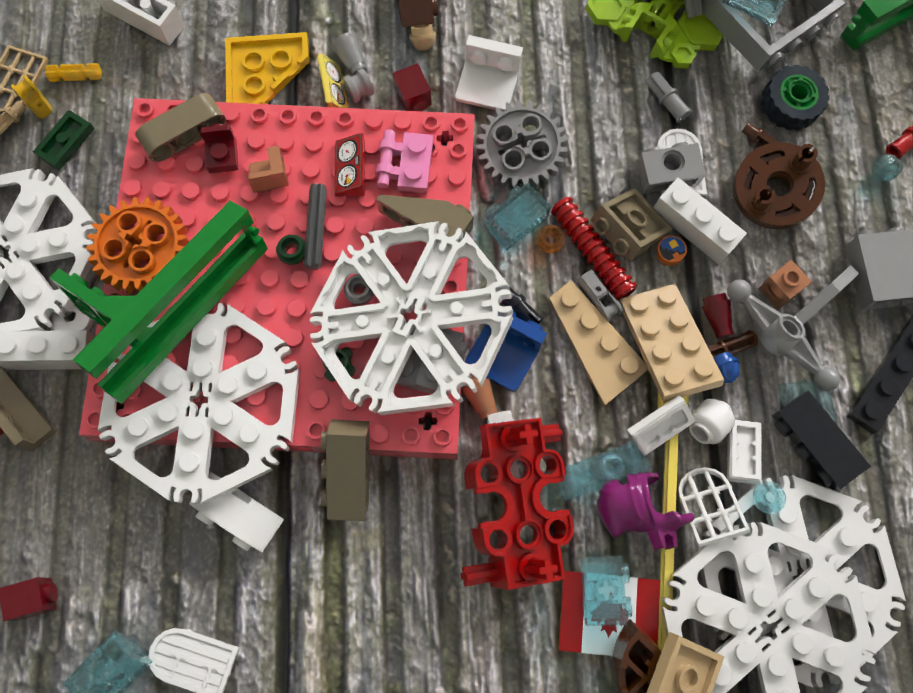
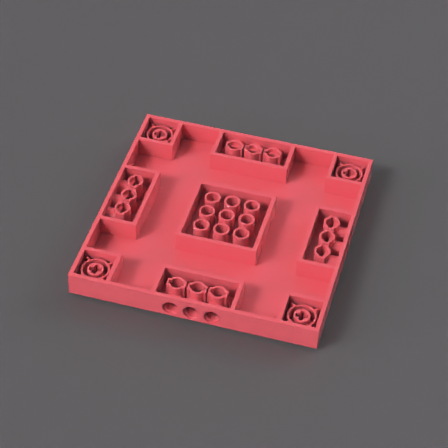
(284, 294)

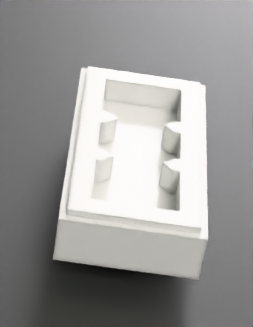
(661, 425)
(744, 453)

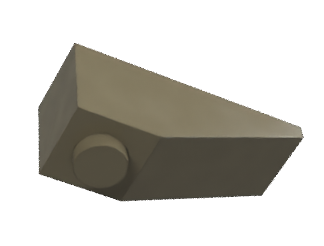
(415, 211)

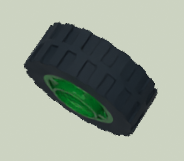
(795, 97)

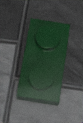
(63, 140)

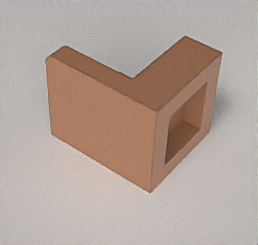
(268, 173)

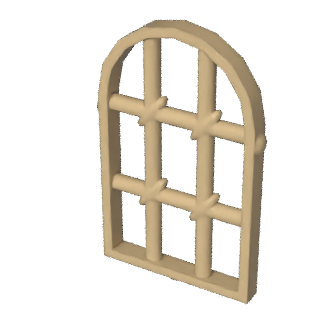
(11, 70)

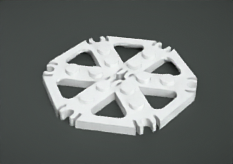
(33, 247)
(387, 321)
(219, 414)
(845, 538)
(789, 607)

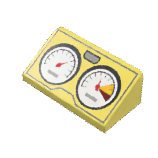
(332, 82)

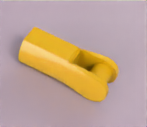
(32, 98)

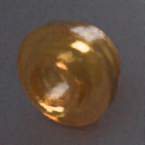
(554, 232)

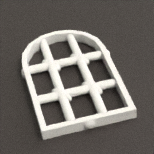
(721, 511)

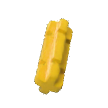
(73, 72)

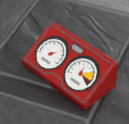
(350, 166)

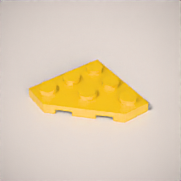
(263, 65)

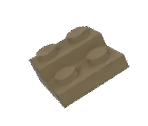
(630, 224)

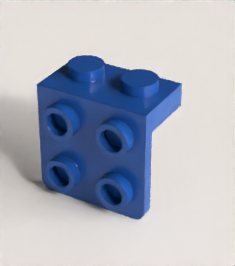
(515, 354)

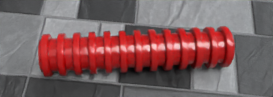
(593, 248)

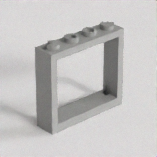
(753, 46)

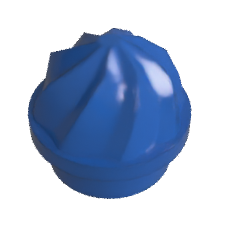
(728, 366)

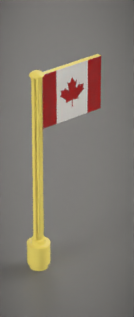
(644, 593)

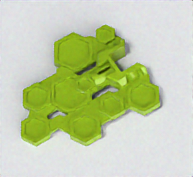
(675, 40)

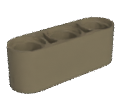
(179, 127)

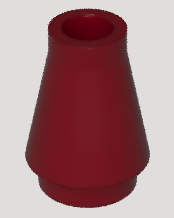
(719, 314)

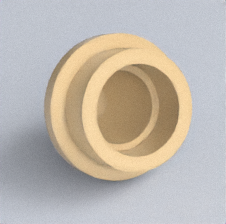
(422, 36)

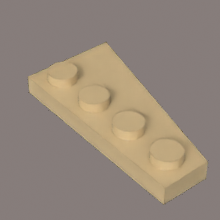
(604, 353)

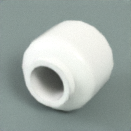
(713, 421)

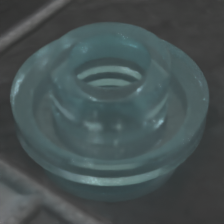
(887, 168)
(763, 504)

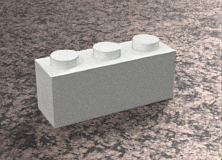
(153, 17)
(699, 221)
(42, 349)

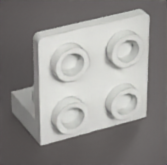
(489, 73)

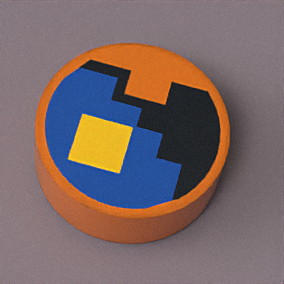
(671, 250)

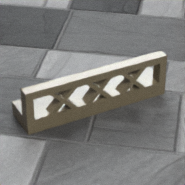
(20, 416)

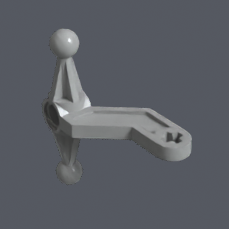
(785, 333)

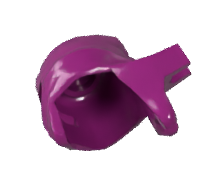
(630, 509)

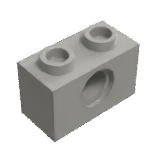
(684, 157)

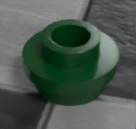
(285, 244)

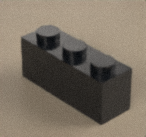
(820, 441)

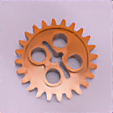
(136, 243)

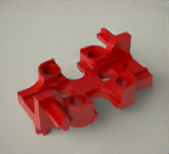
(512, 561)

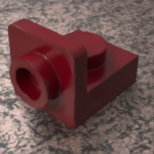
(220, 148)

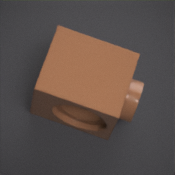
(784, 284)

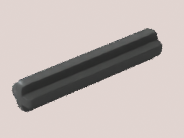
(315, 226)

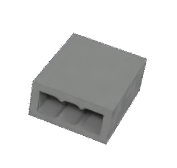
(883, 268)

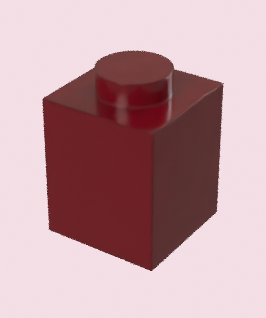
(412, 88)
(28, 599)

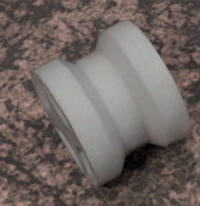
(358, 85)

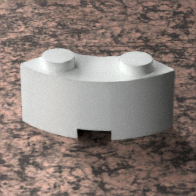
(241, 516)

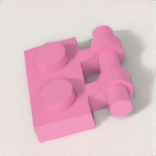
(414, 163)

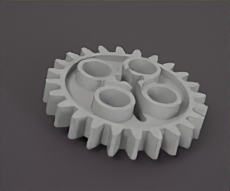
(513, 123)

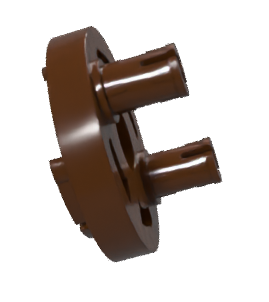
(794, 169)

